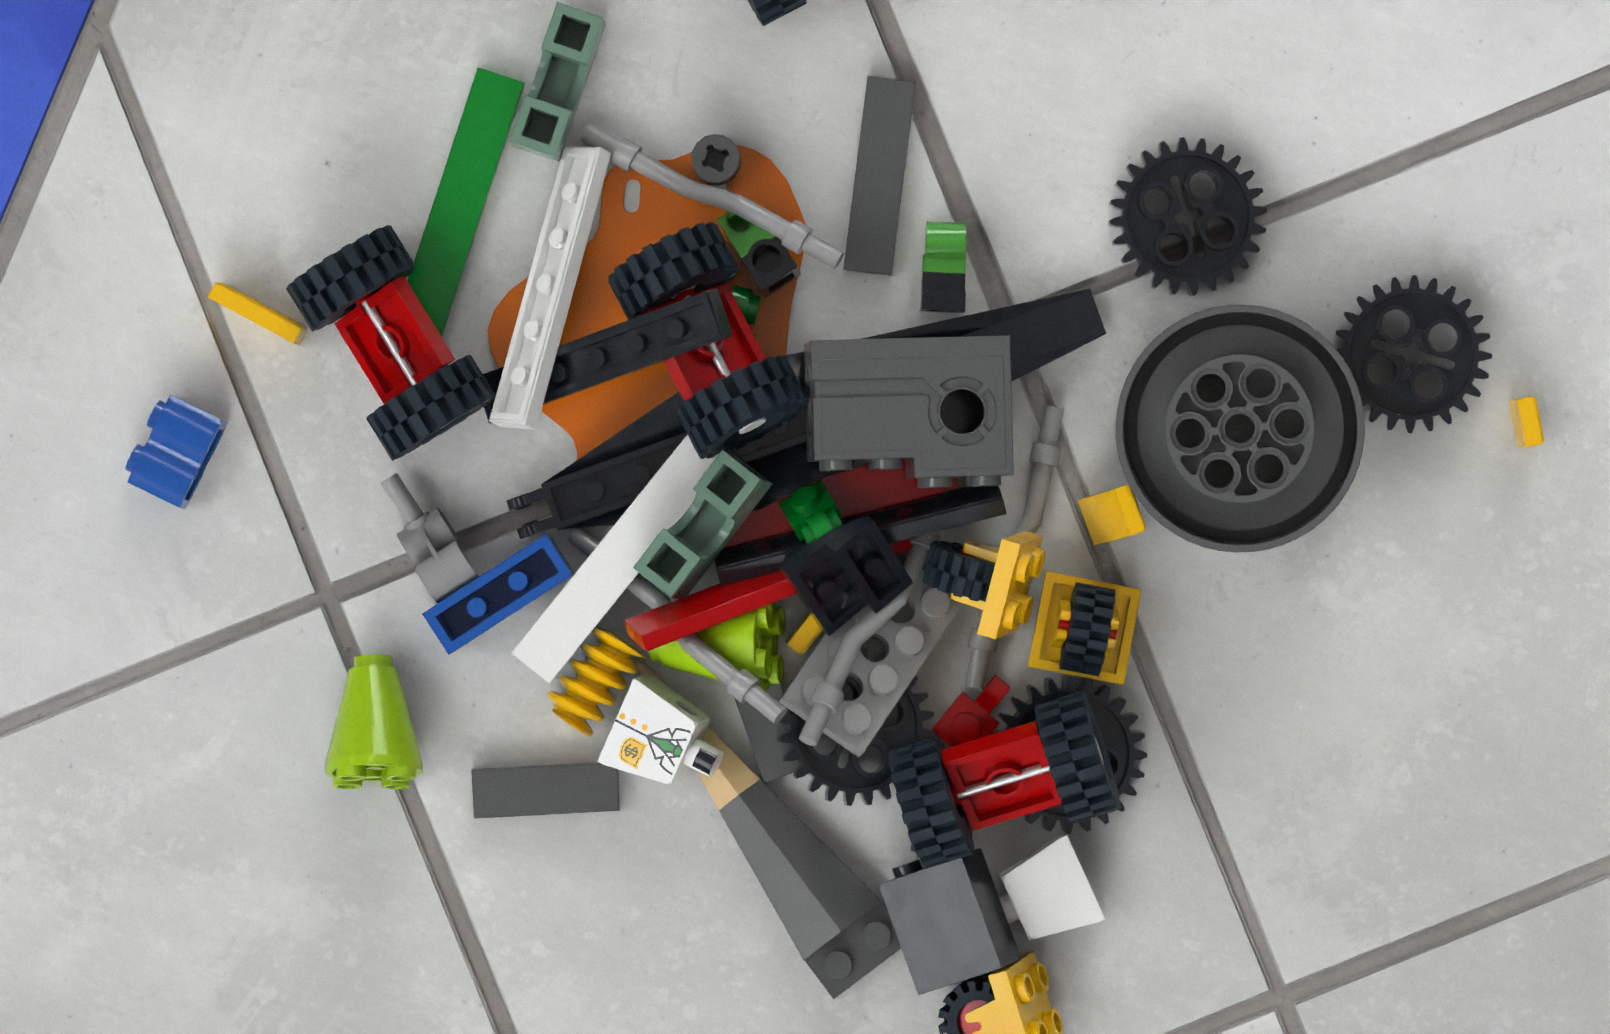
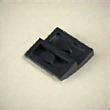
(845, 573)

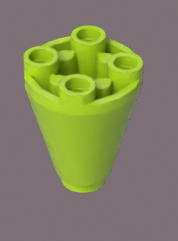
(744, 641)
(373, 729)

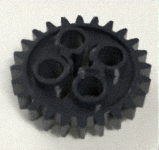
(1229, 203)
(1424, 311)
(1115, 736)
(852, 777)

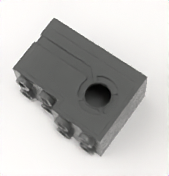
(915, 400)

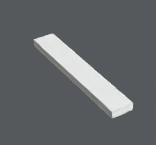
(550, 287)
(611, 564)

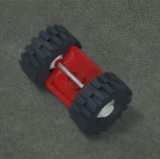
(391, 341)
(727, 386)
(1003, 778)

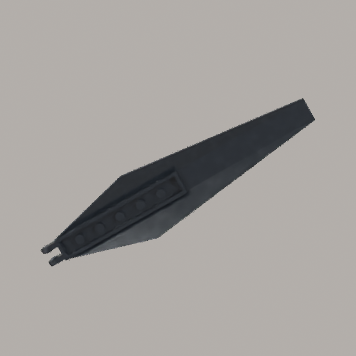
(613, 474)

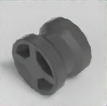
(719, 167)

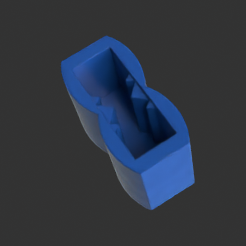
(176, 451)

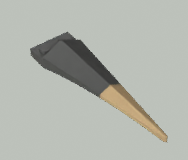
(822, 904)

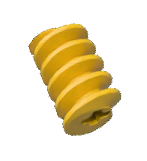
(593, 680)

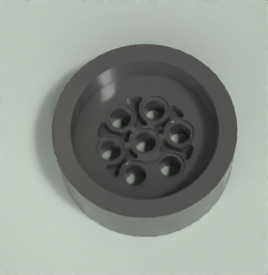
(1247, 511)

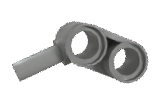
(430, 544)

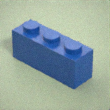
(498, 593)

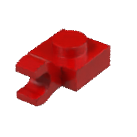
(971, 718)

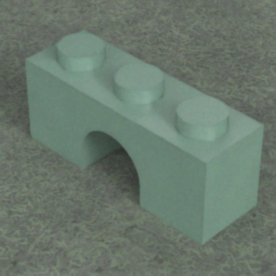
(559, 82)
(690, 546)

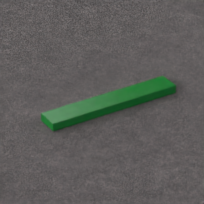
(463, 192)

